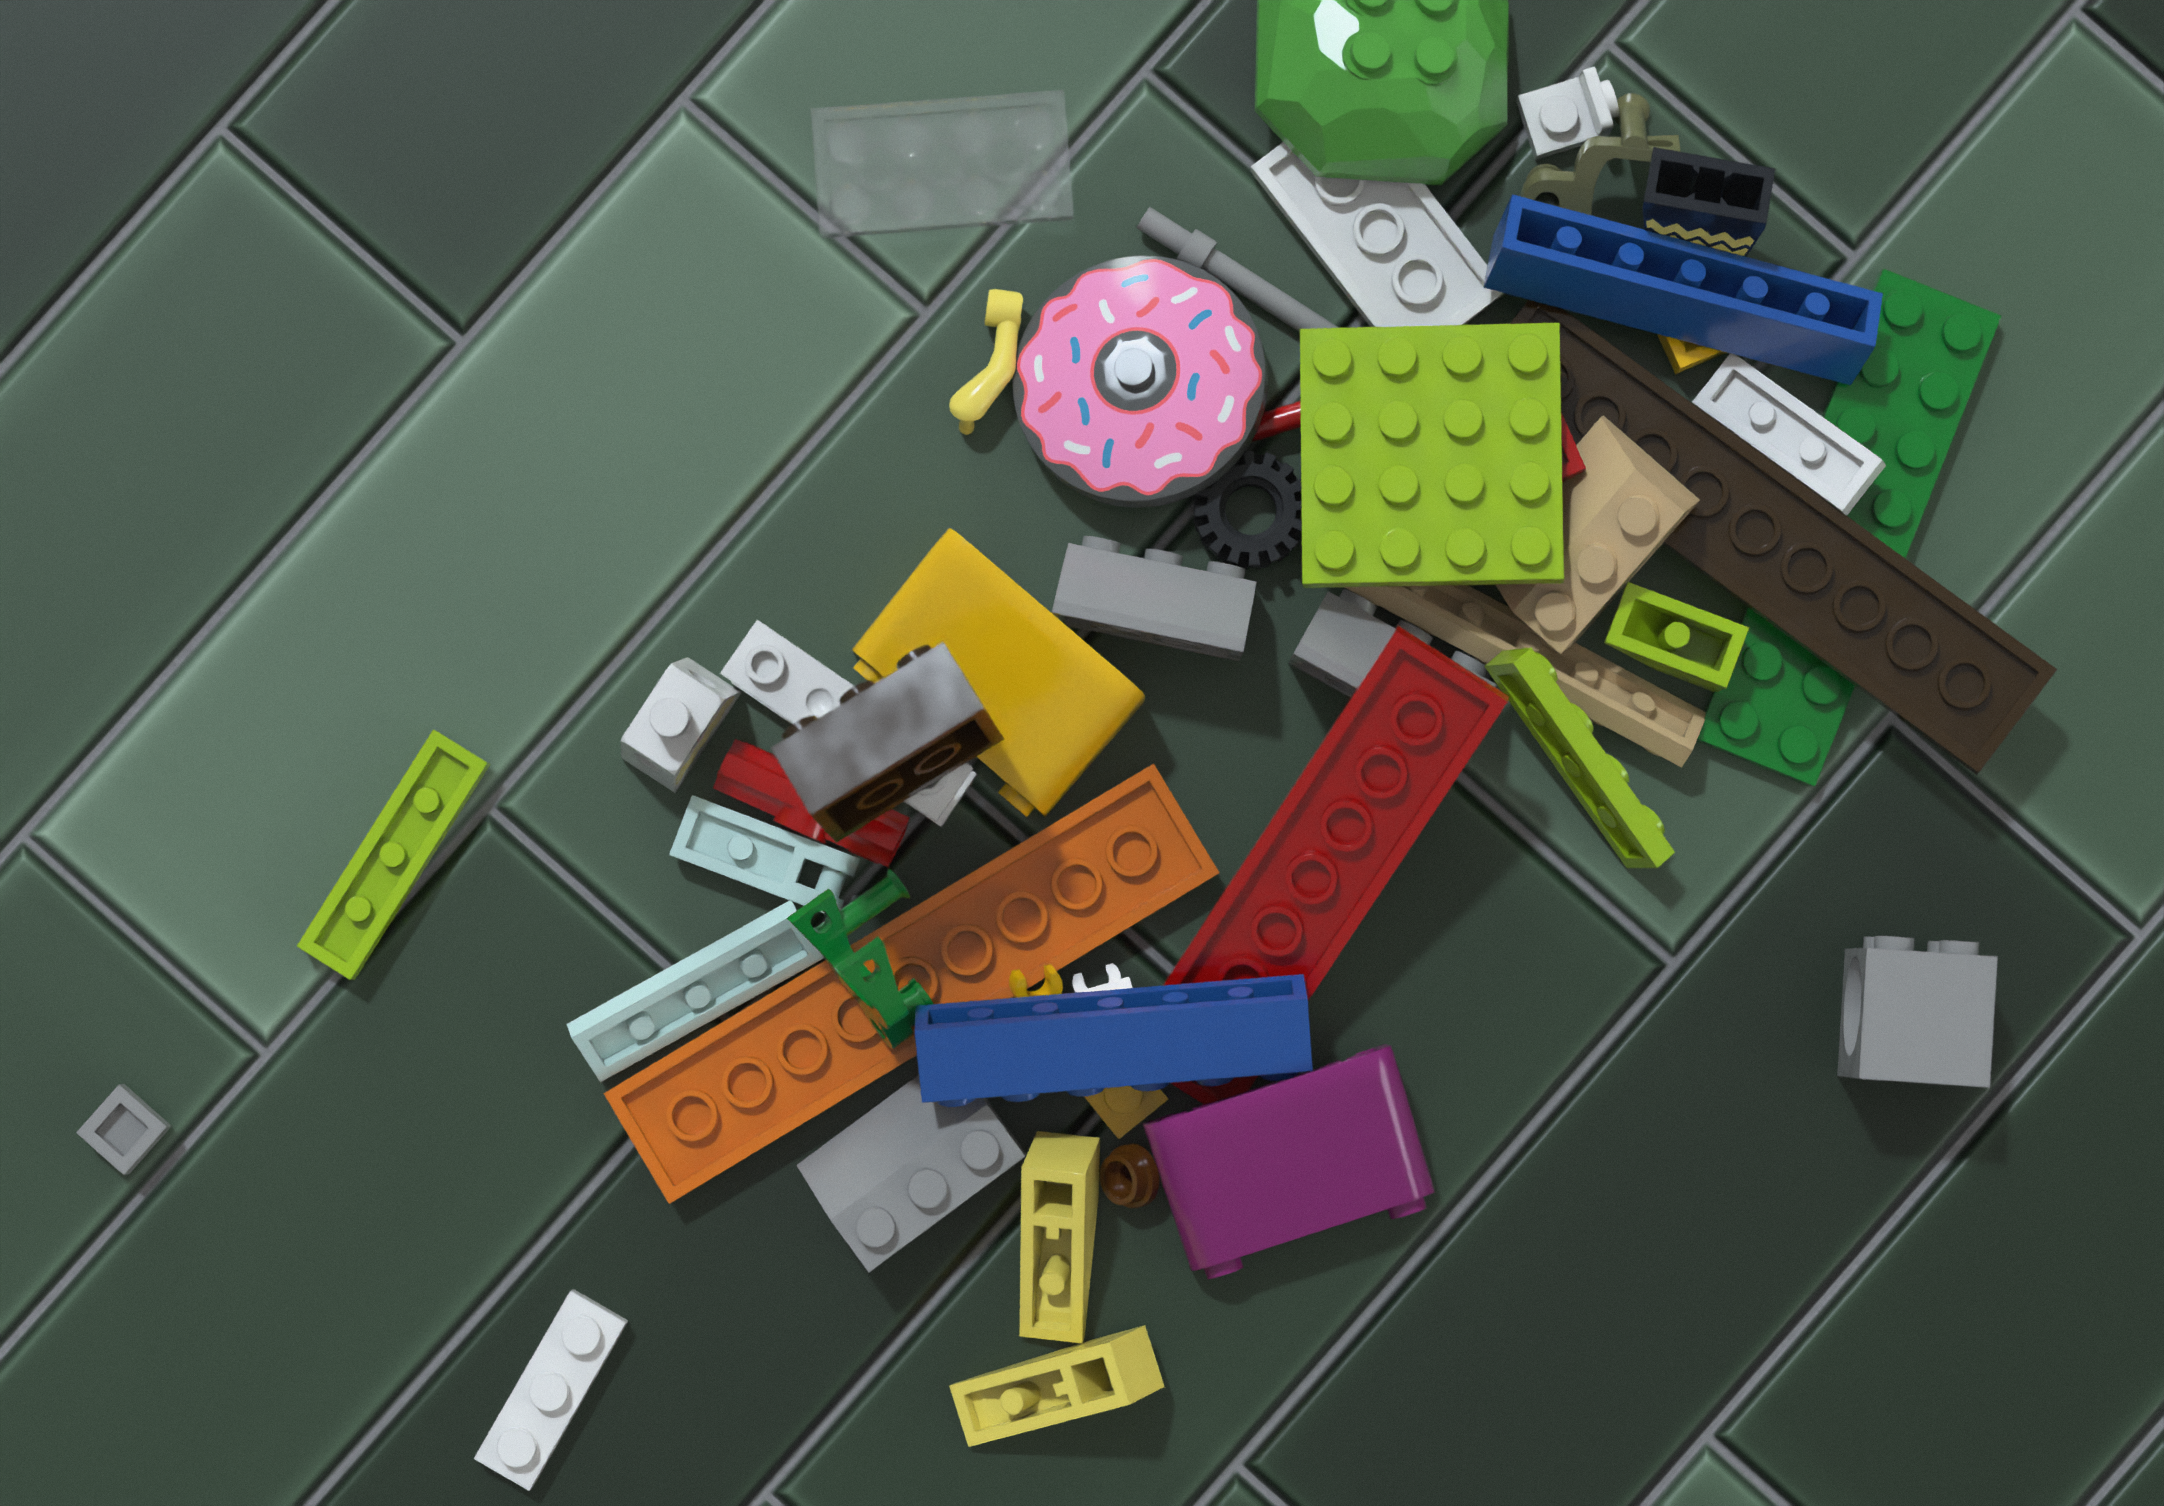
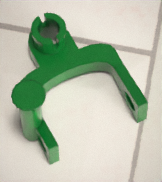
(884, 1005)

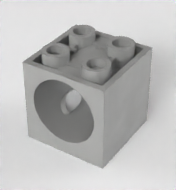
(1917, 1012)

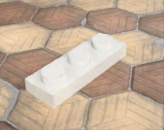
(1789, 433)
(551, 1389)

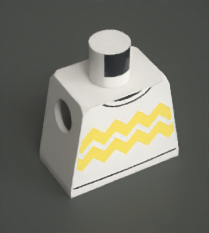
(677, 722)

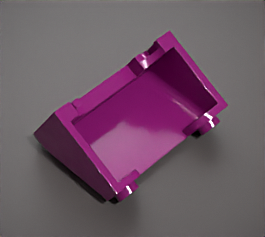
(1290, 1160)

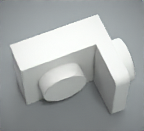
(1568, 113)

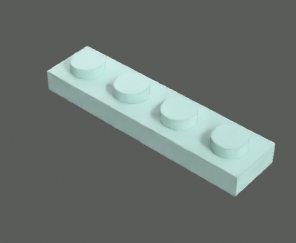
(692, 992)

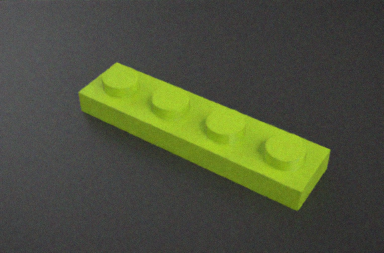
(1591, 774)
(393, 855)

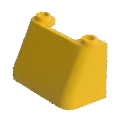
(1031, 671)

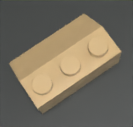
(1611, 528)

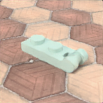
(758, 852)

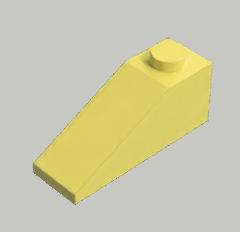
(1057, 1235)
(1058, 1386)

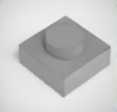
(123, 1129)

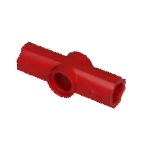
(761, 782)

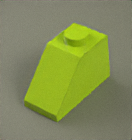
(1676, 638)

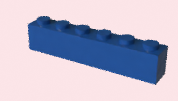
(1683, 290)
(1113, 1040)

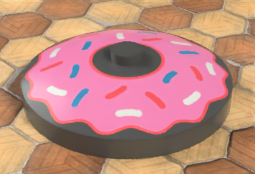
(1140, 381)

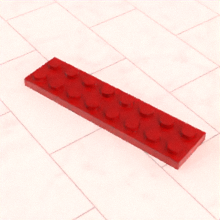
(1343, 826)

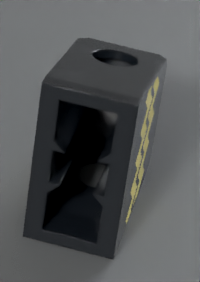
(1707, 200)

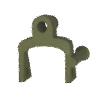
(1576, 188)

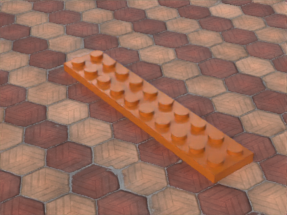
(815, 1044)

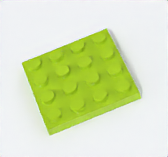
(1431, 455)

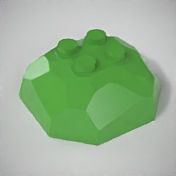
(1383, 84)

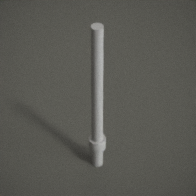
(1200, 251)

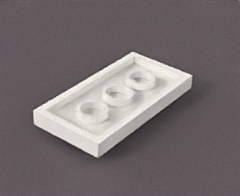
(1381, 244)

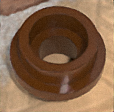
(1130, 1176)

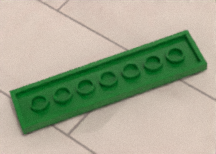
(1905, 410)

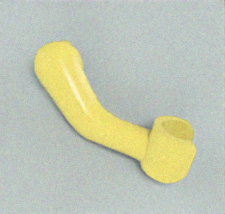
(980, 392)

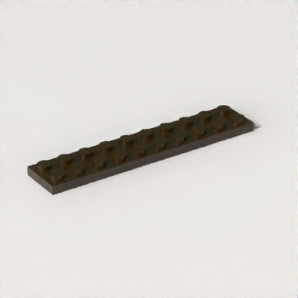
(1807, 561)

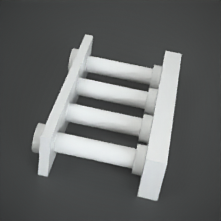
(801, 687)

